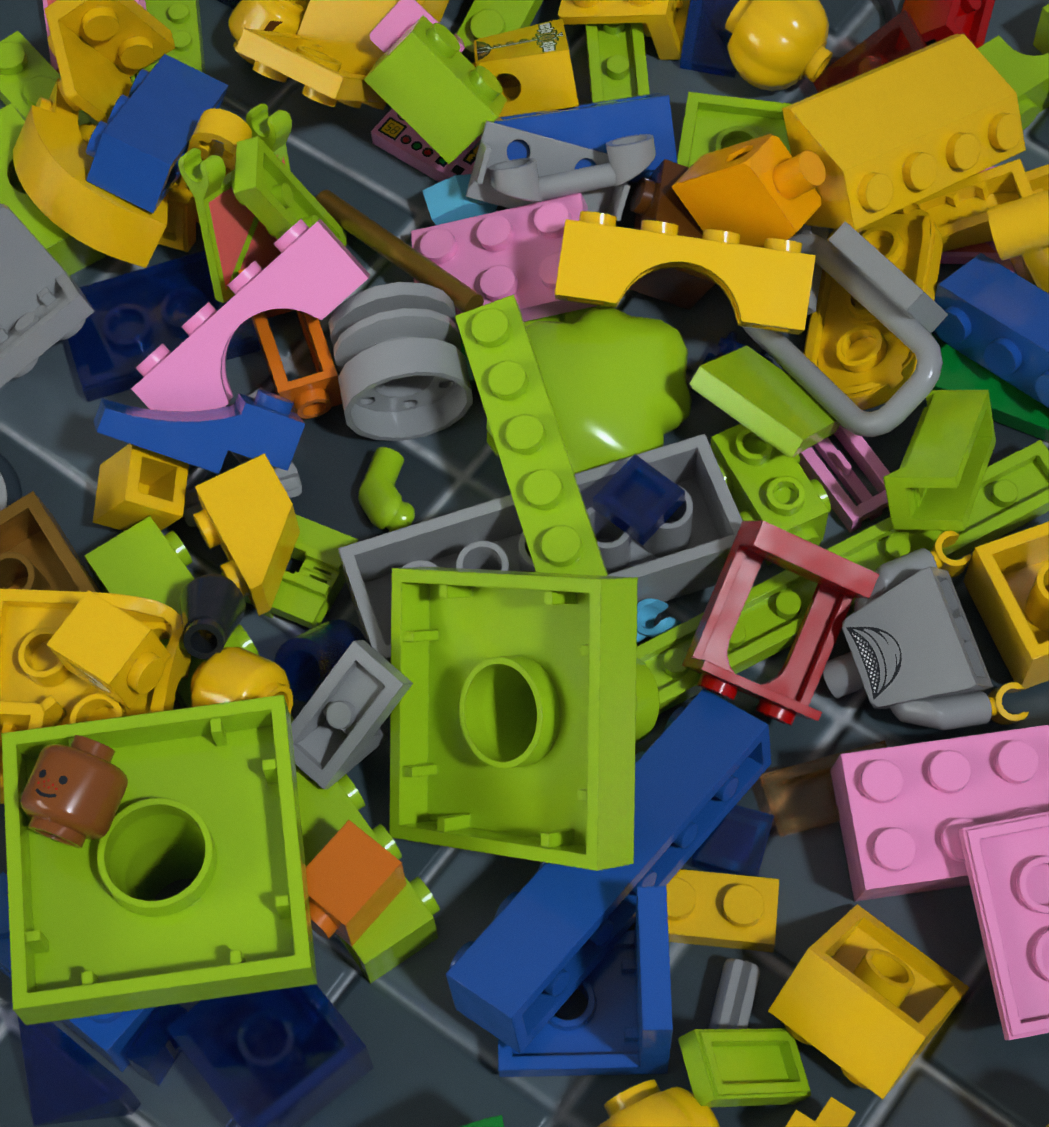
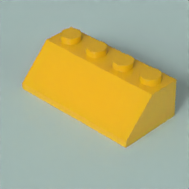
(905, 131)

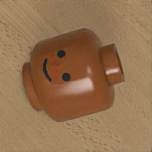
(74, 791)

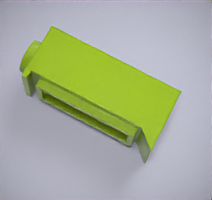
(943, 462)

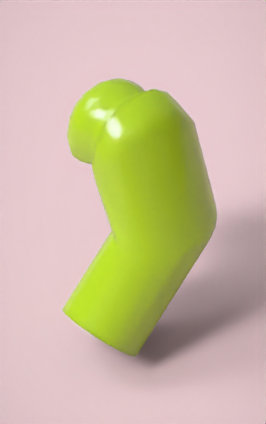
(380, 497)

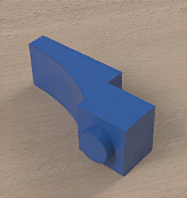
(207, 435)

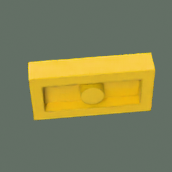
(722, 910)

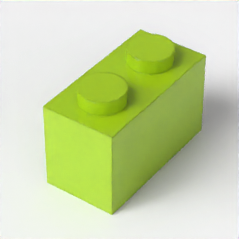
(437, 88)

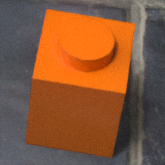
(351, 884)

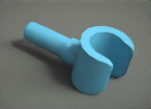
(646, 613)

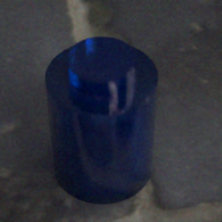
(314, 654)

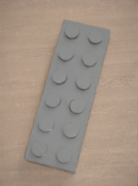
(674, 562)

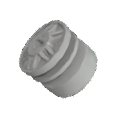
(400, 361)

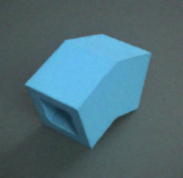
(448, 201)

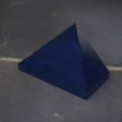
(707, 39)
(67, 1080)

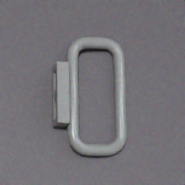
(889, 298)

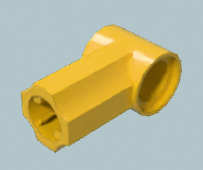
(1022, 236)

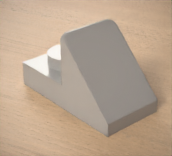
(347, 714)

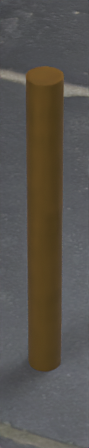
(399, 252)

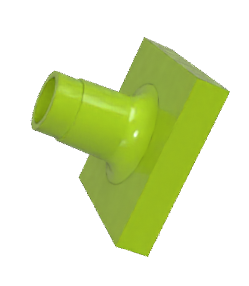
(518, 713)
(202, 803)

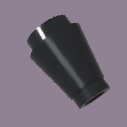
(209, 614)

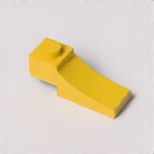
(962, 207)

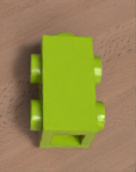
(770, 485)

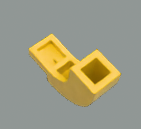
(54, 172)

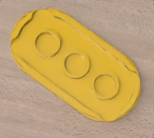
(848, 339)

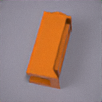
(313, 393)

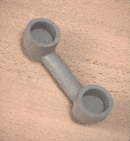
(626, 159)

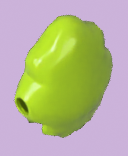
(611, 383)

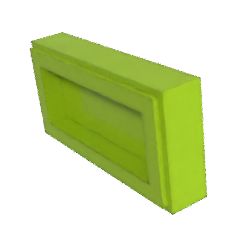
(744, 1067)

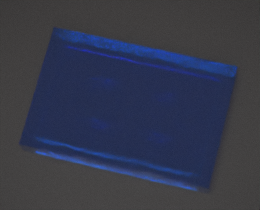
(138, 315)

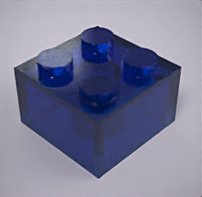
(272, 1054)

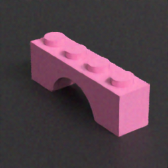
(307, 276)

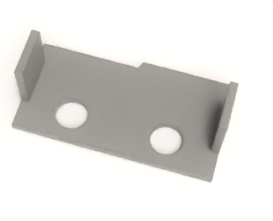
(551, 158)

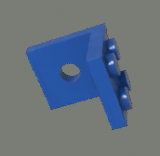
(626, 1014)

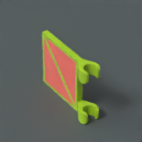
(229, 229)

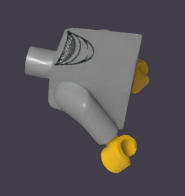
(918, 648)

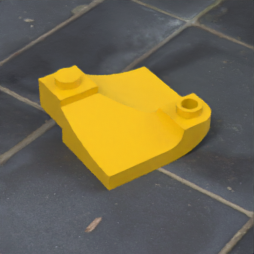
(42, 691)

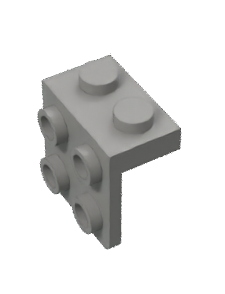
(36, 299)

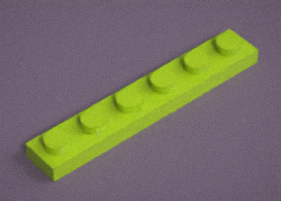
(529, 440)

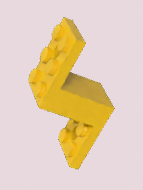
(329, 51)

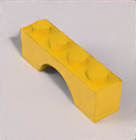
(764, 284)

